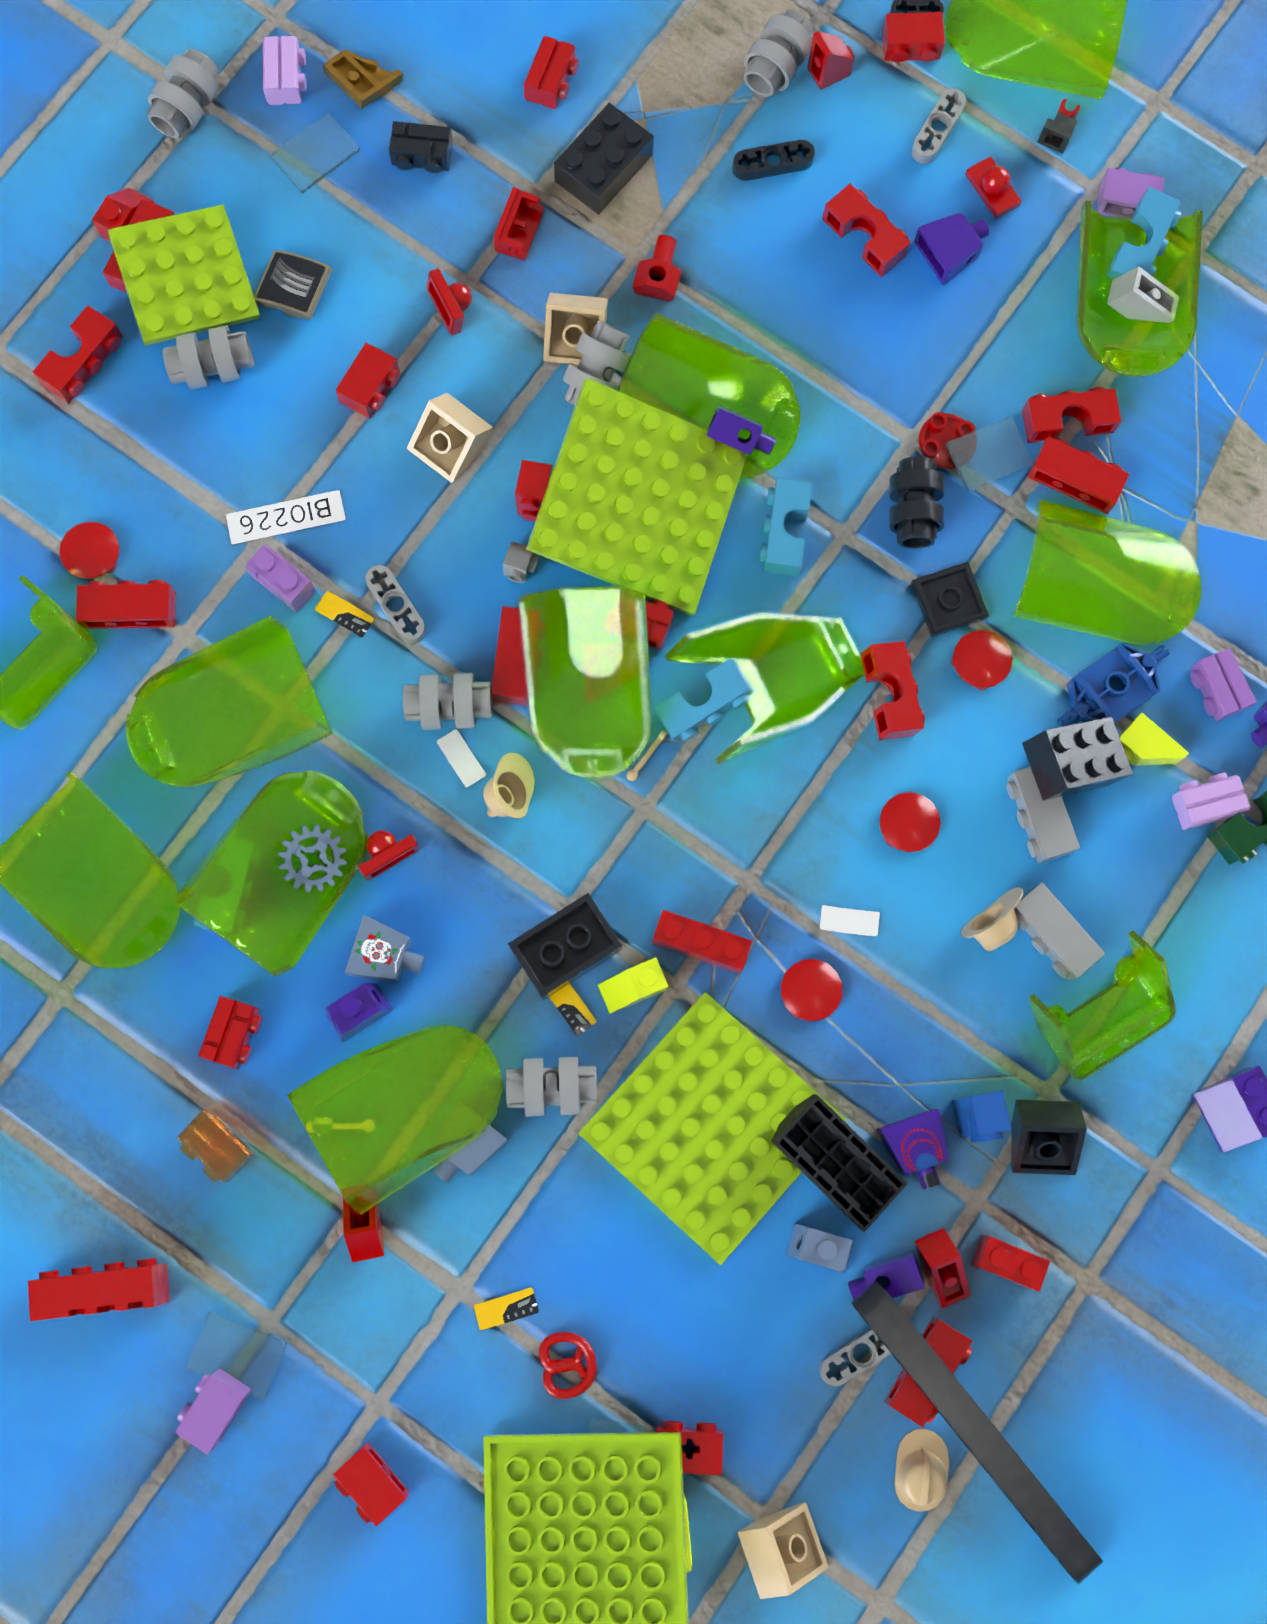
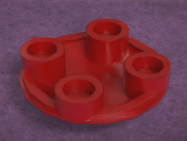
(937, 432)
(89, 550)
(982, 659)
(909, 822)
(811, 990)

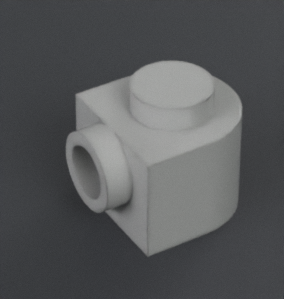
(519, 563)

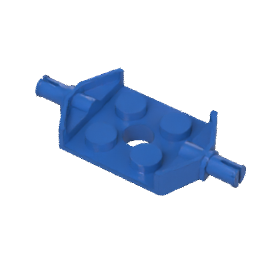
(1093, 697)

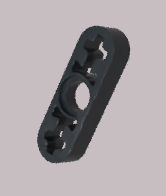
(765, 170)

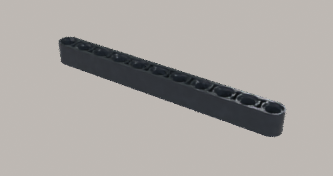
(977, 1432)

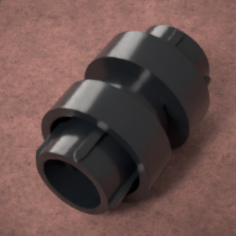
(916, 491)

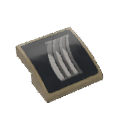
(292, 284)

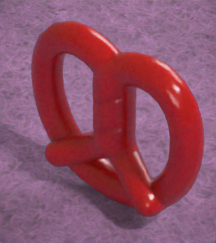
(568, 1364)

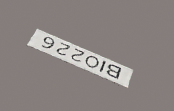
(285, 517)

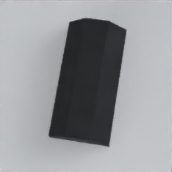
(838, 1161)

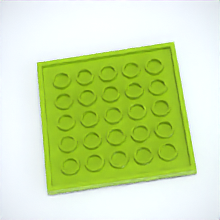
(637, 498)
(700, 1127)
(585, 1529)

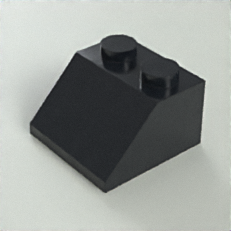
(1047, 1137)

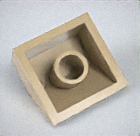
(566, 321)
(448, 436)
(783, 1551)

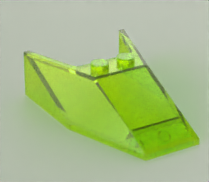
(789, 660)

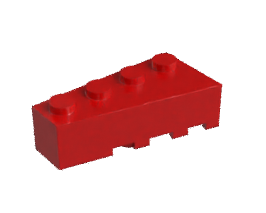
(98, 1291)

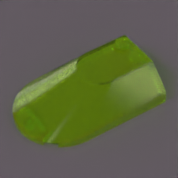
(1039, 41)
(1126, 344)
(694, 373)
(1108, 577)
(588, 676)

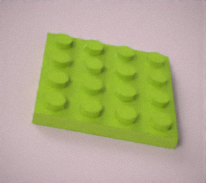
(183, 274)

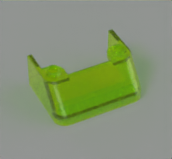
(45, 663)
(1114, 1018)

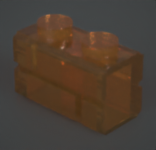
(214, 1146)

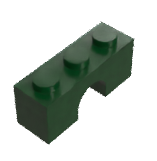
(1238, 838)

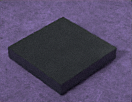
(949, 599)

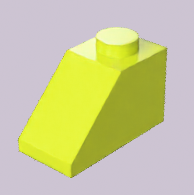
(1149, 744)
(633, 985)

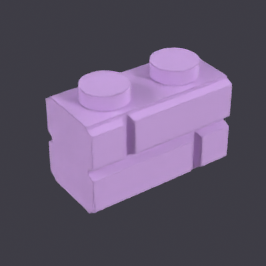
(282, 70)
(1210, 801)

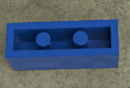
(982, 1116)

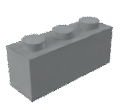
(1045, 821)
(1056, 933)

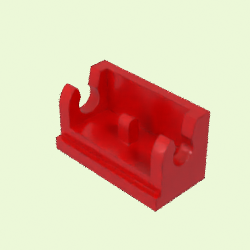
(518, 224)

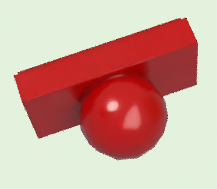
(993, 187)
(449, 300)
(386, 852)

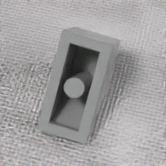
(1142, 297)

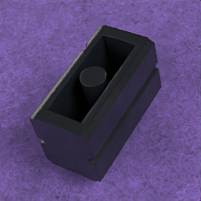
(421, 146)

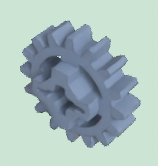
(320, 846)

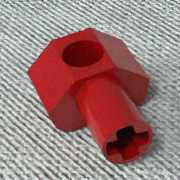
(661, 267)

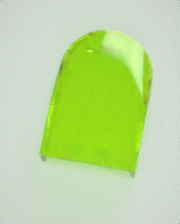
(226, 709)
(91, 880)
(239, 883)
(399, 1109)

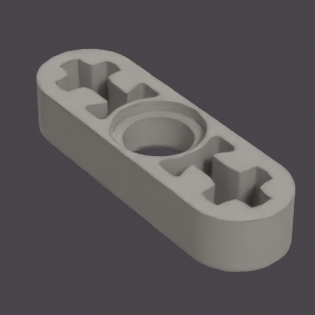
(938, 114)
(377, 591)
(845, 1372)

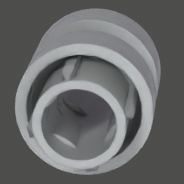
(778, 53)
(187, 87)
(601, 356)
(197, 360)
(438, 701)
(527, 1086)

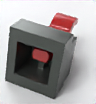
(1059, 131)

